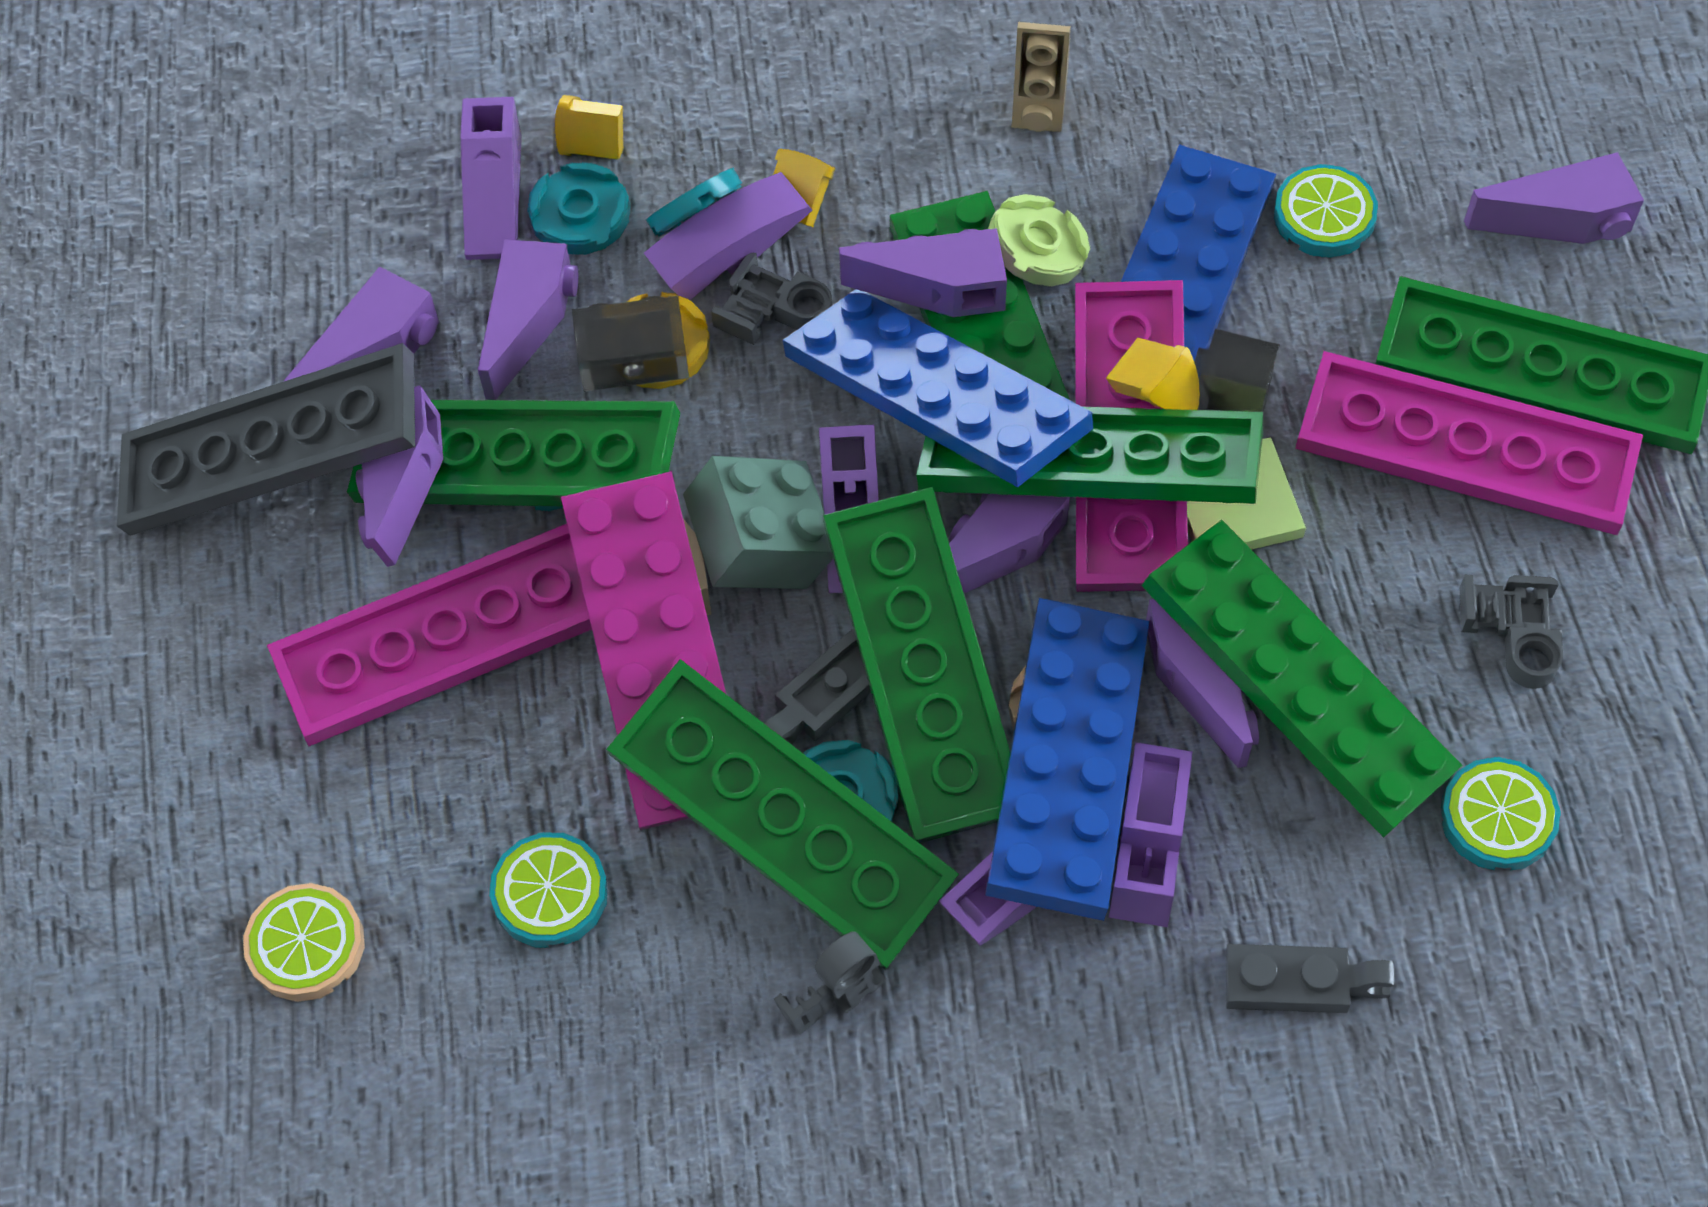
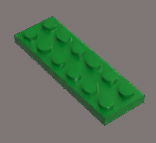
(1005, 336)
(1548, 362)
(544, 449)
(1128, 457)
(922, 662)
(1302, 677)
(782, 812)

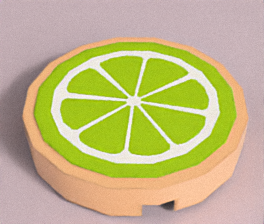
(303, 942)

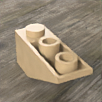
(1040, 76)

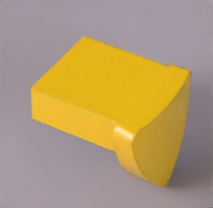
(588, 128)
(807, 176)
(1158, 375)

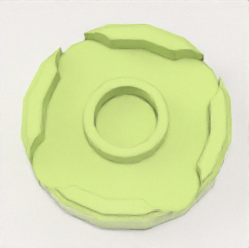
(1040, 240)

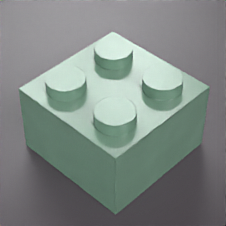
(758, 523)

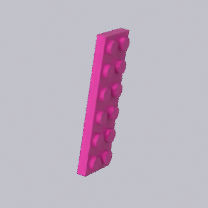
(1470, 442)
(1123, 538)
(640, 602)
(432, 635)

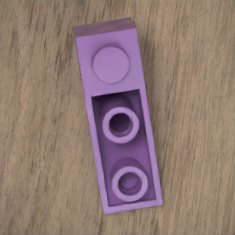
(490, 175)
(937, 273)
(399, 483)
(1005, 535)
(1201, 686)

